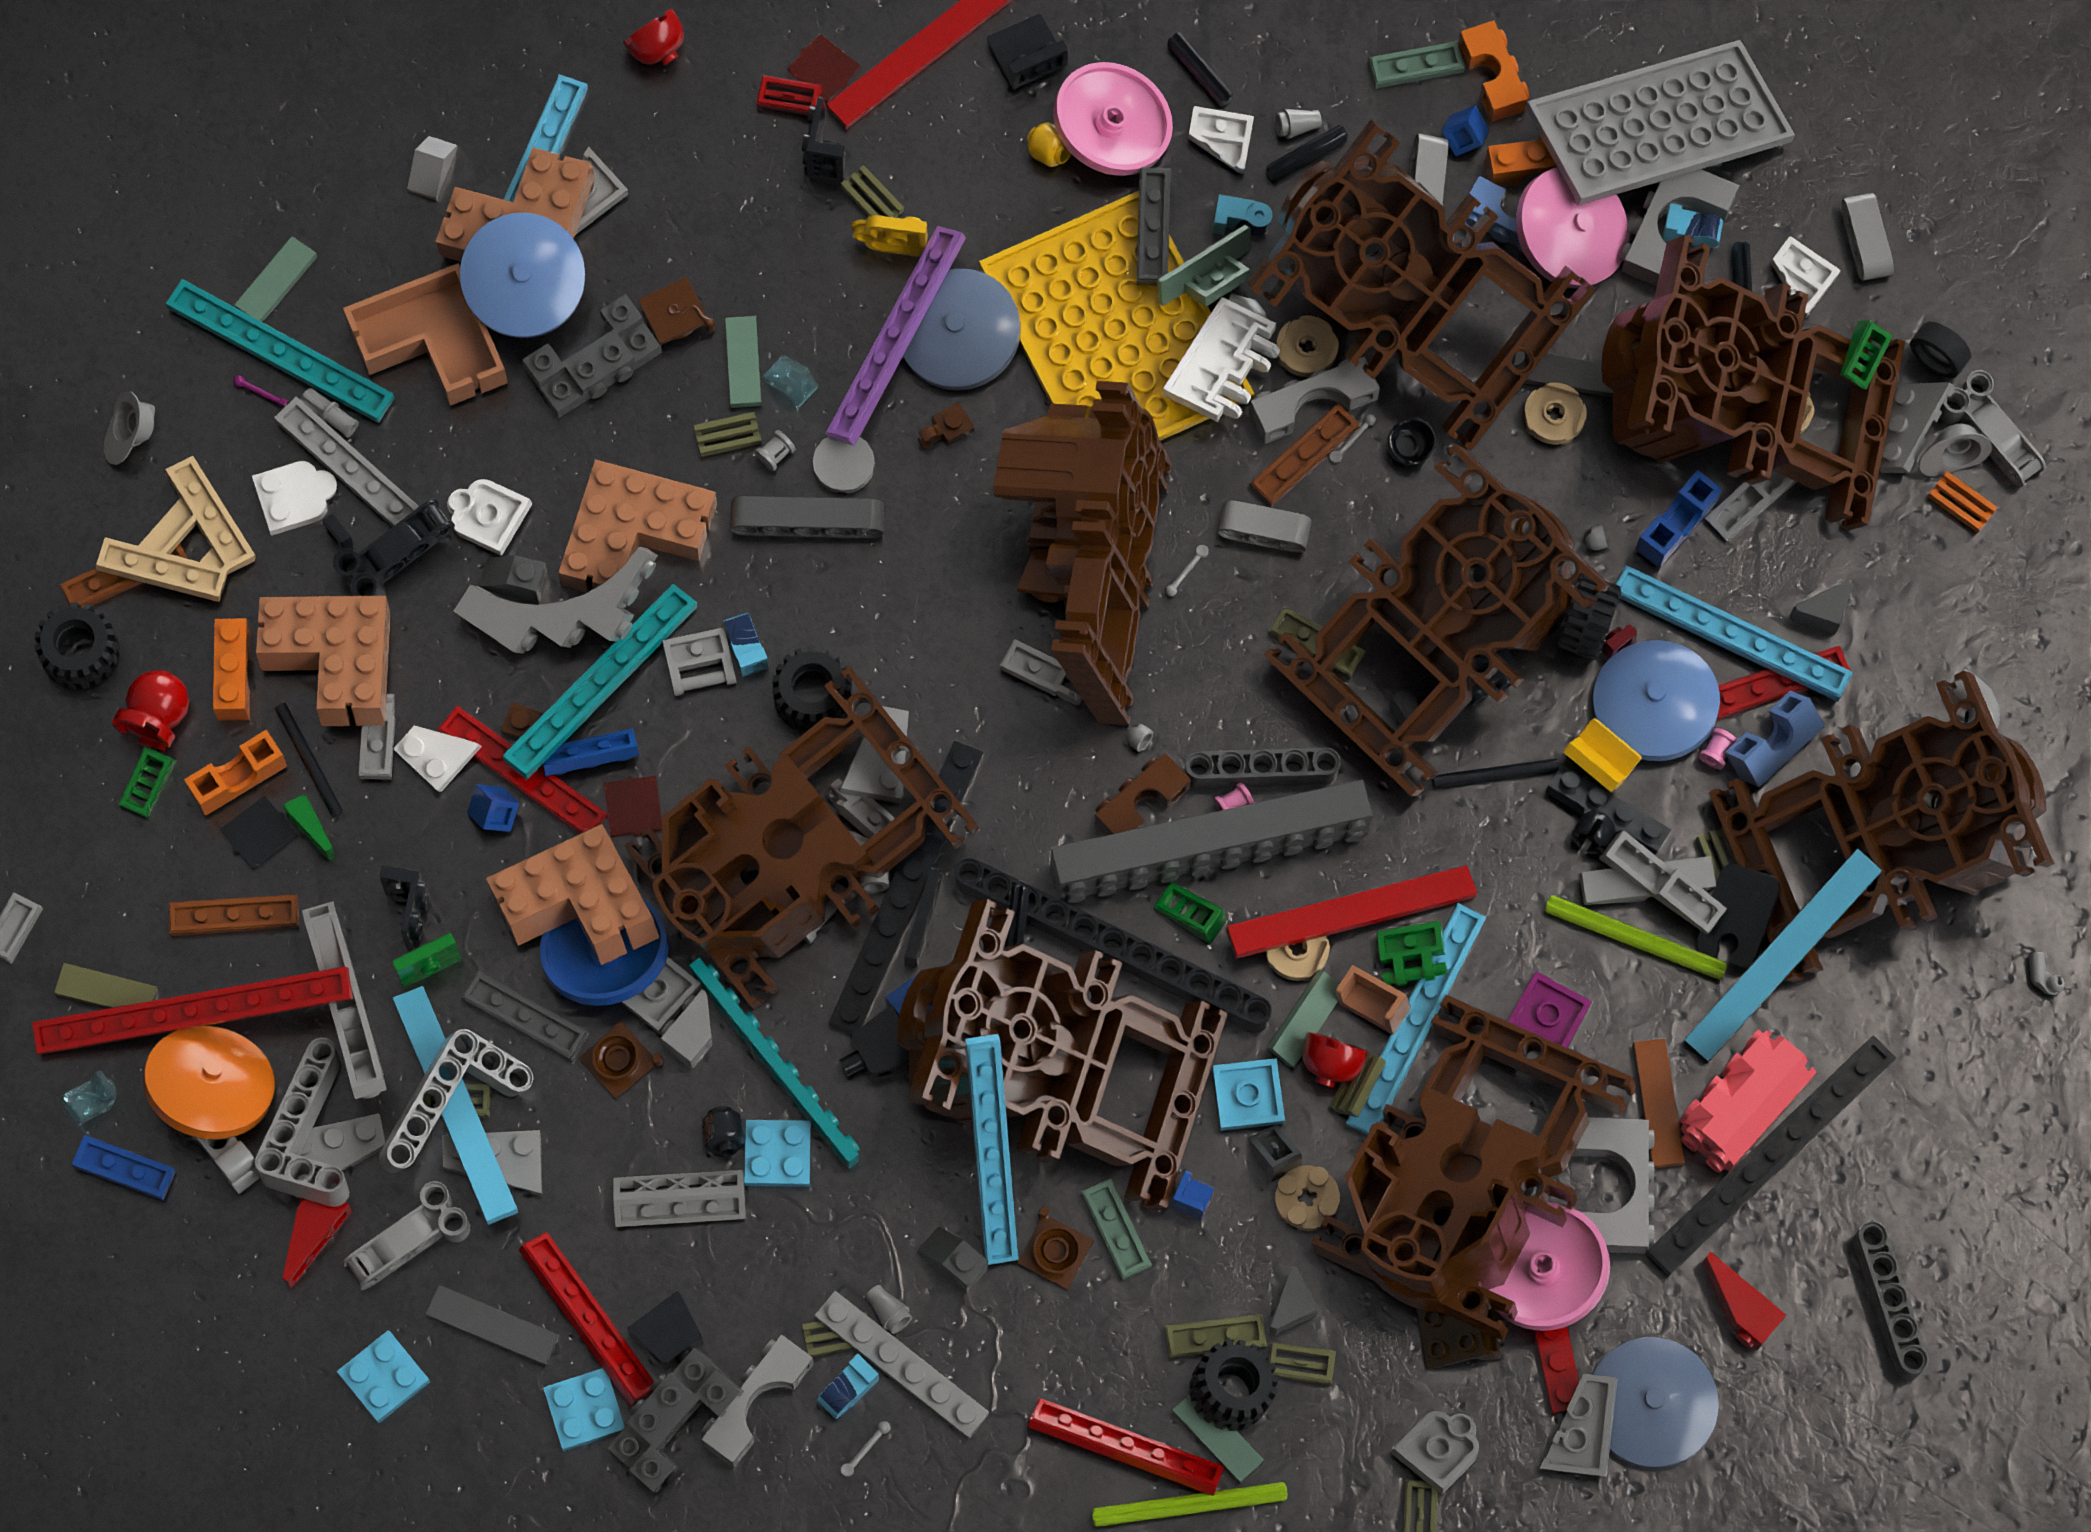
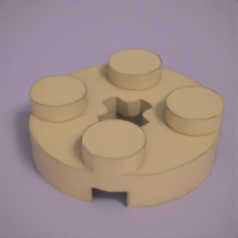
(1299, 331)
(1554, 431)
(1302, 966)
(1297, 1213)

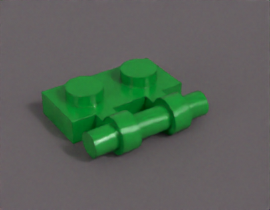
(1410, 944)

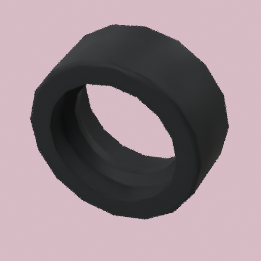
(1940, 349)

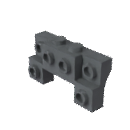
(598, 364)
(665, 1412)

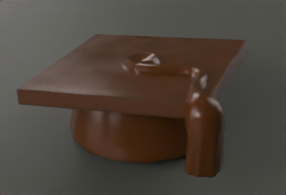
(675, 311)
(1039, 580)
(619, 1060)
(1055, 1250)

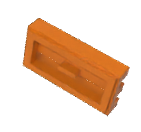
(1969, 493)

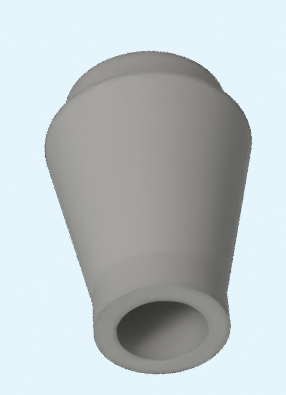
(1295, 122)
(889, 1310)

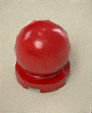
(154, 706)

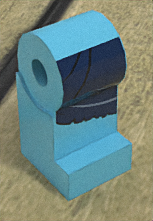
(1236, 212)
(1701, 227)
(745, 645)
(848, 1387)

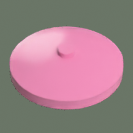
(1112, 118)
(1562, 233)
(1557, 1272)

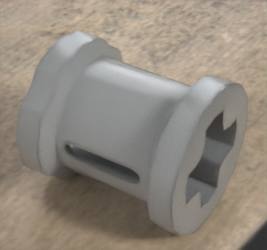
(775, 450)

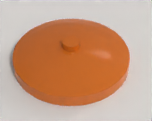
(208, 1082)

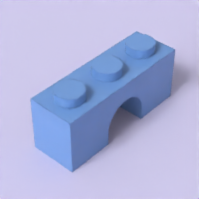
(1493, 197)
(1794, 725)

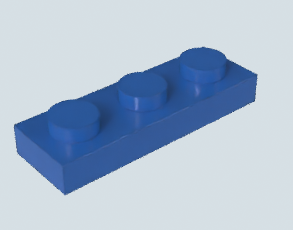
(592, 752)
(123, 1167)

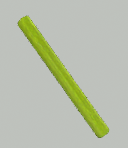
(1635, 937)
(1189, 1504)

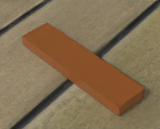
(1304, 455)
(98, 586)
(233, 915)
(1659, 1102)

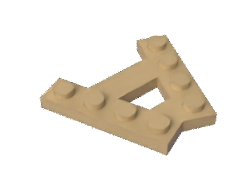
(152, 558)

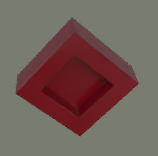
(1619, 639)

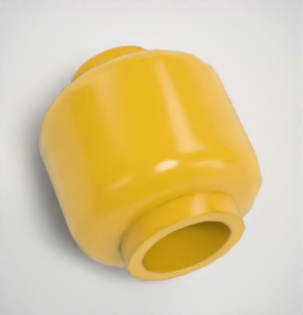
(1046, 145)

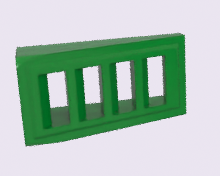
(1880, 341)
(141, 766)
(303, 816)
(1208, 922)

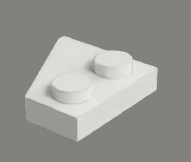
(1222, 135)
(1804, 271)
(436, 754)

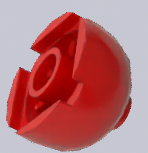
(657, 40)
(1332, 1059)

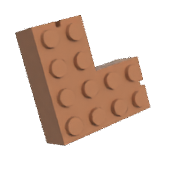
(546, 189)
(433, 320)
(632, 510)
(339, 638)
(578, 882)

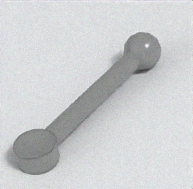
(1336, 456)
(1201, 552)
(848, 1469)

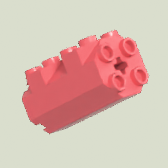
(1746, 1100)

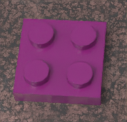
(1550, 1010)

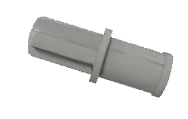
(329, 412)

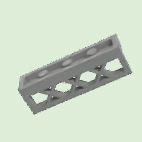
(679, 1201)

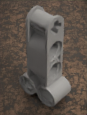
(2009, 446)
(234, 1161)
(407, 1237)

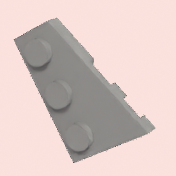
(344, 1142)
(1586, 1430)

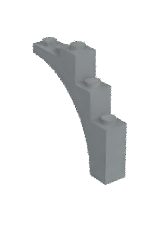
(562, 622)
(349, 1016)

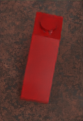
(311, 1232)
(1746, 1308)

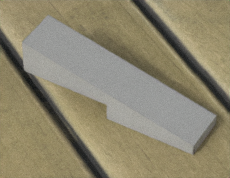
(1746, 504)
(1662, 882)
(1611, 887)

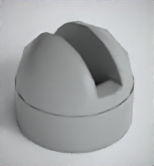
(1595, 538)
(1139, 736)

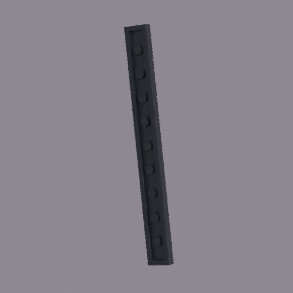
(901, 900)
(1770, 1155)

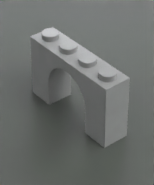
(1693, 190)
(1628, 1145)

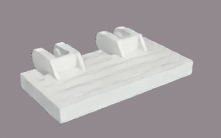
(1220, 355)

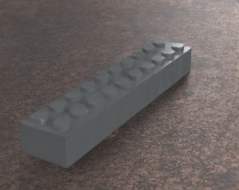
(1211, 841)

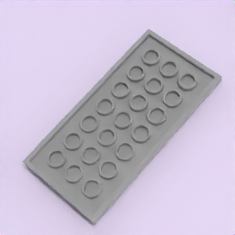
(1659, 122)

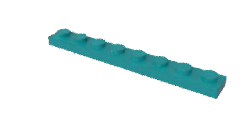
(280, 351)
(599, 682)
(784, 1073)

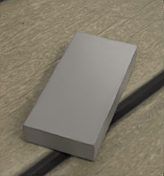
(15, 925)

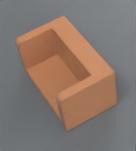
(1372, 999)

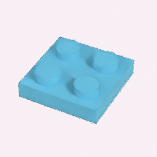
(1248, 1094)
(777, 1153)
(383, 1376)
(584, 1409)

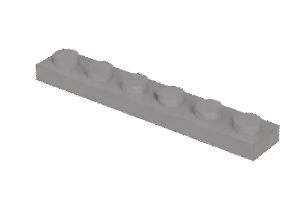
(345, 462)
(902, 1365)

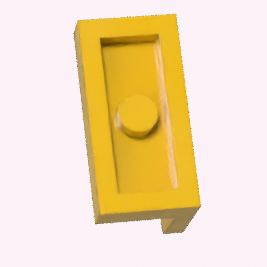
(1603, 755)

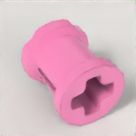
(1715, 751)
(1235, 798)

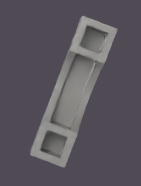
(1345, 384)
(781, 1367)

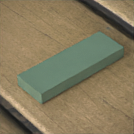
(1416, 64)
(276, 279)
(743, 361)
(1306, 1016)
(1116, 1229)
(1226, 1446)

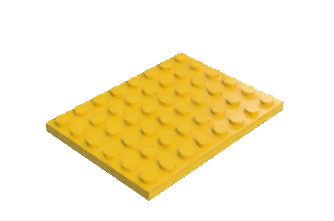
(1090, 318)

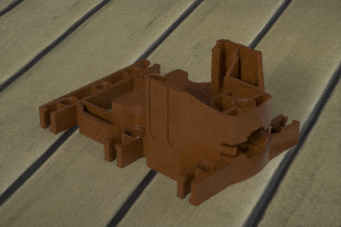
(1412, 276)
(1737, 366)
(1096, 512)
(1445, 613)
(1892, 815)
(789, 840)
(1055, 1049)
(1465, 1173)

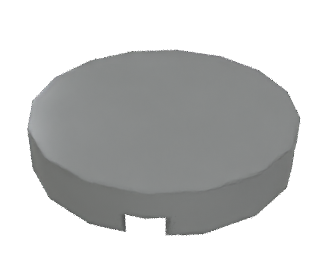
(843, 466)

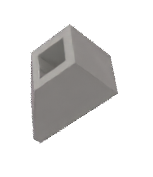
(691, 1032)

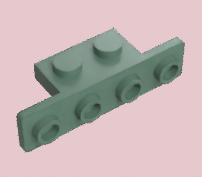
(1210, 272)

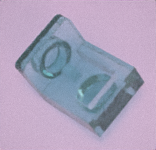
(791, 379)
(90, 1098)

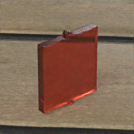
(824, 65)
(633, 806)

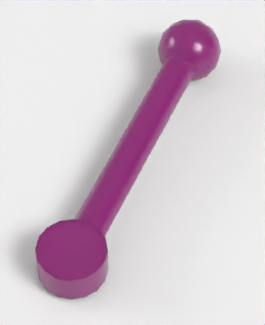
(239, 381)

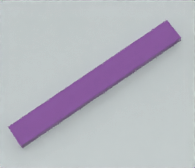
(895, 335)

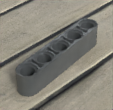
(807, 517)
(1274, 758)
(1887, 1315)

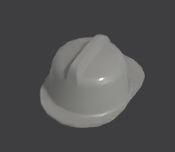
(129, 427)
(1955, 449)

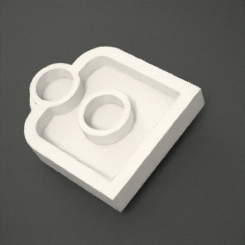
(294, 495)
(487, 514)

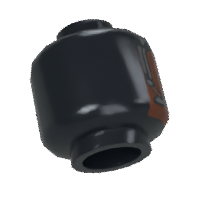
(723, 1131)

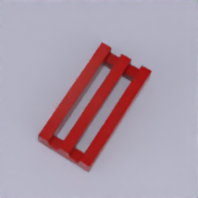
(788, 84)

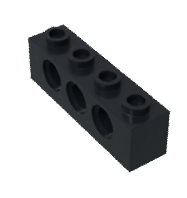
(1407, 700)

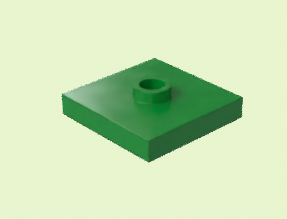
(426, 960)

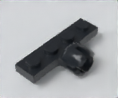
(1603, 814)

